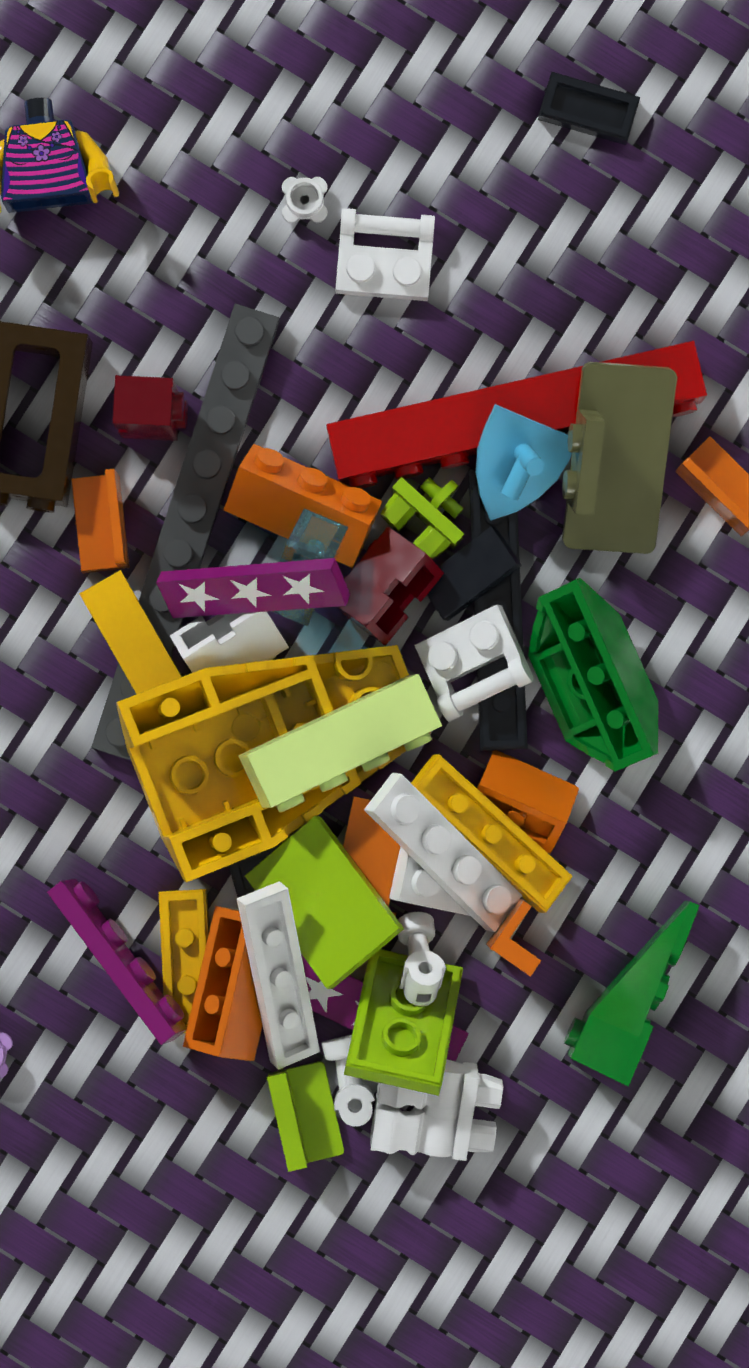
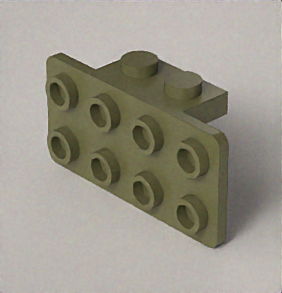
(618, 457)

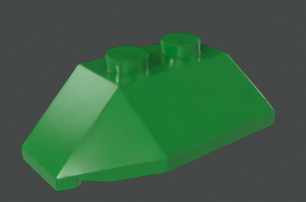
(593, 676)

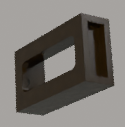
(75, 354)

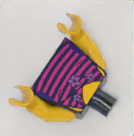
(50, 163)

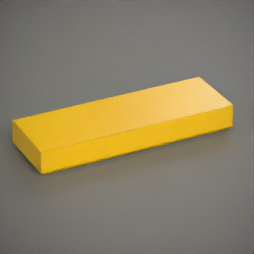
(129, 633)
(183, 943)

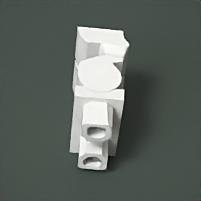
(438, 1123)

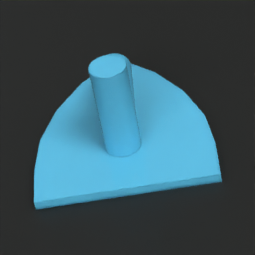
(517, 461)

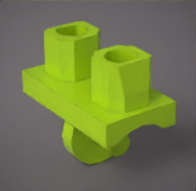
(409, 502)

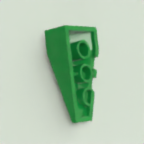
(616, 1023)

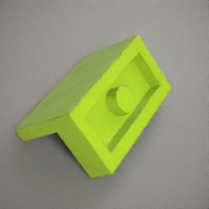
(305, 1114)

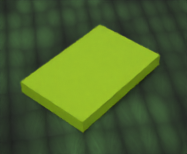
(332, 902)
(396, 1039)

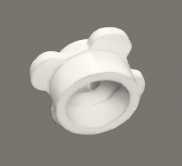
(297, 188)

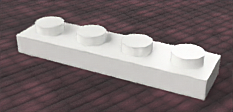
(443, 852)
(278, 974)

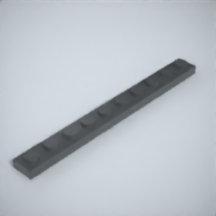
(198, 487)

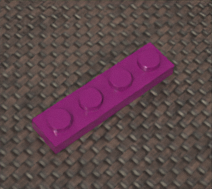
(130, 974)

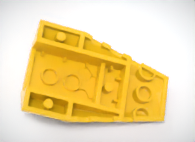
(194, 727)

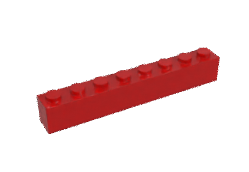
(452, 426)

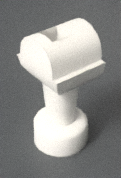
(422, 968)
(353, 1097)

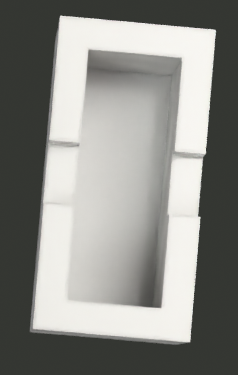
(229, 640)

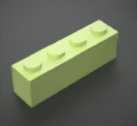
(340, 742)

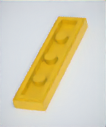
(493, 833)

